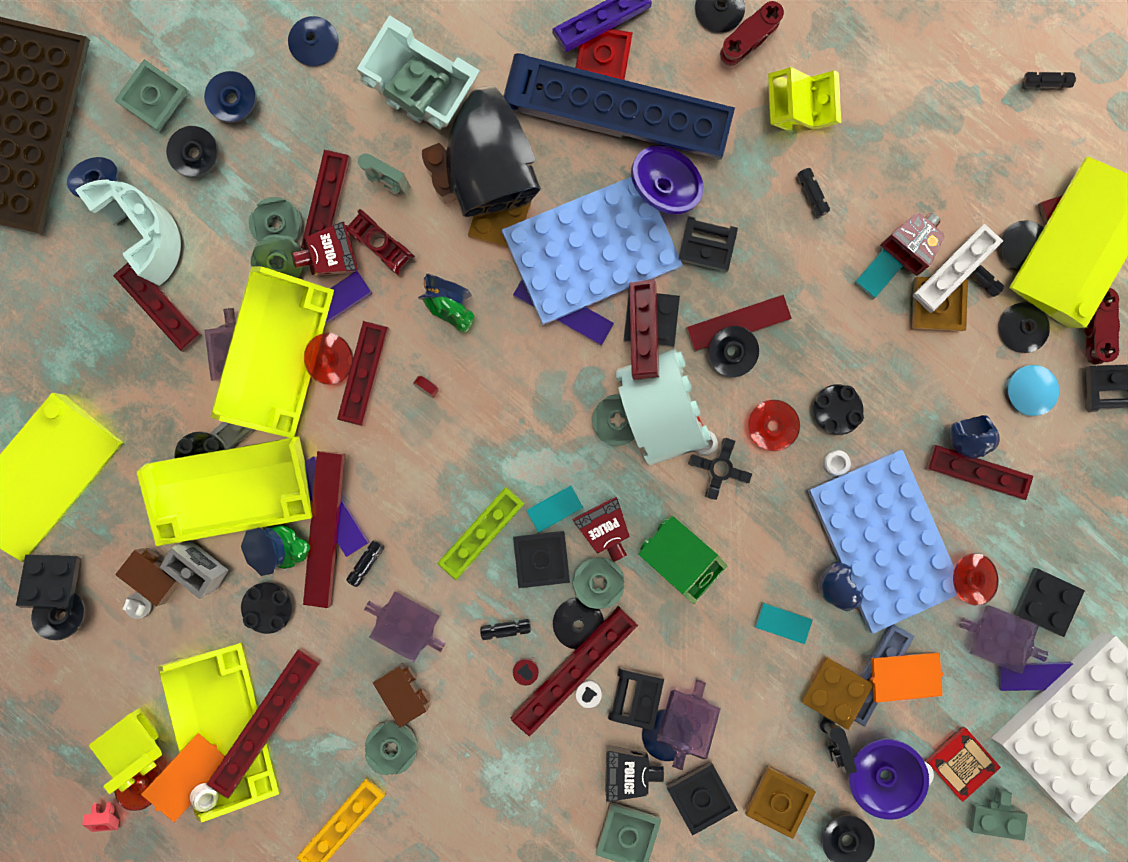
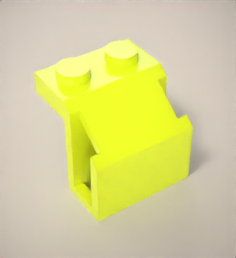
(804, 99)
(127, 750)

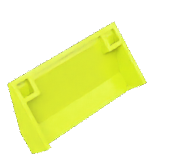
(1079, 247)
(265, 364)
(48, 470)
(226, 491)
(216, 699)

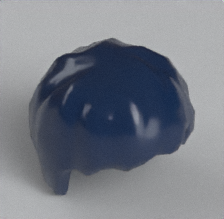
(974, 436)
(837, 587)

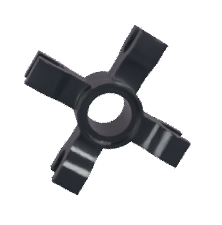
(724, 455)

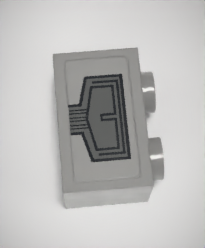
(194, 568)

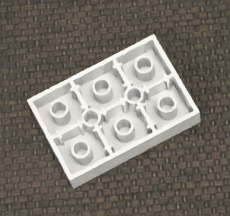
(1076, 730)

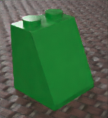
(682, 559)

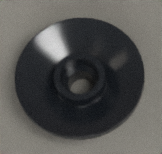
(718, 18)
(182, 145)
(1013, 332)
(745, 353)
(565, 617)
(47, 622)
(859, 846)

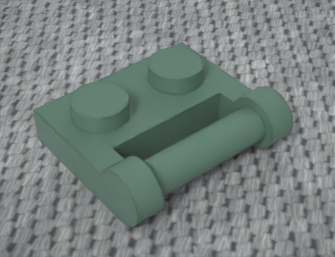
(410, 81)
(379, 171)

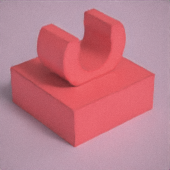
(101, 821)

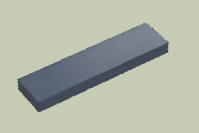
(892, 643)

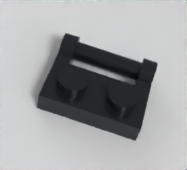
(705, 251)
(1102, 379)
(644, 702)
(838, 748)

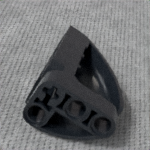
(489, 156)

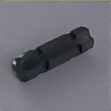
(1049, 79)
(813, 192)
(986, 279)
(365, 563)
(505, 629)

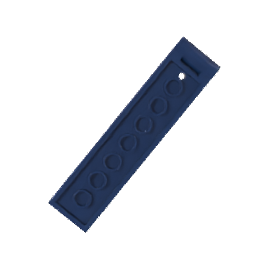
(617, 106)

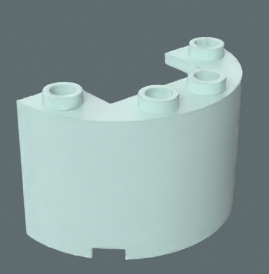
(394, 49)
(159, 250)
(662, 410)

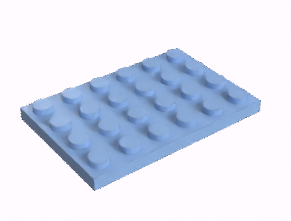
(590, 249)
(888, 539)

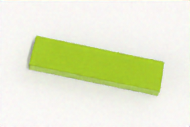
(480, 533)

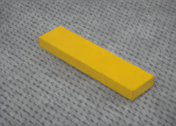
(342, 823)

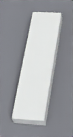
(957, 268)

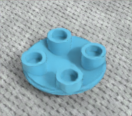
(1033, 390)

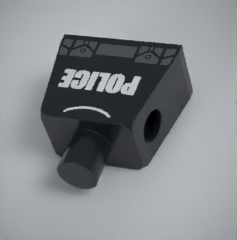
(629, 773)

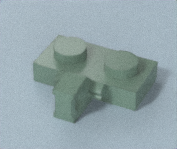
(999, 818)

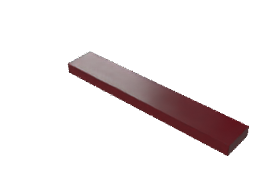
(323, 529)
(573, 671)
(263, 724)

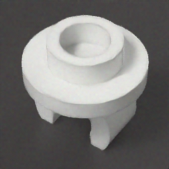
(137, 606)

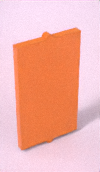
(906, 677)
(190, 768)

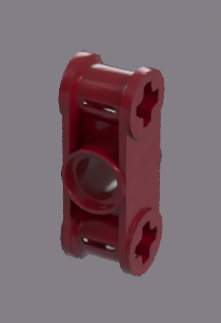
(751, 33)
(391, 253)
(1103, 331)

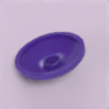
(667, 180)
(898, 792)

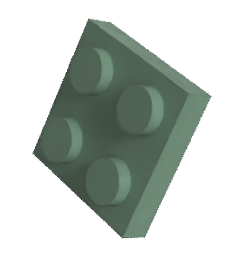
(151, 95)
(628, 835)

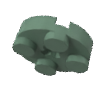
(269, 209)
(276, 245)
(605, 429)
(600, 597)
(390, 763)

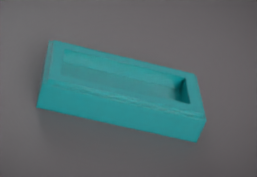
(878, 274)
(554, 509)
(783, 623)

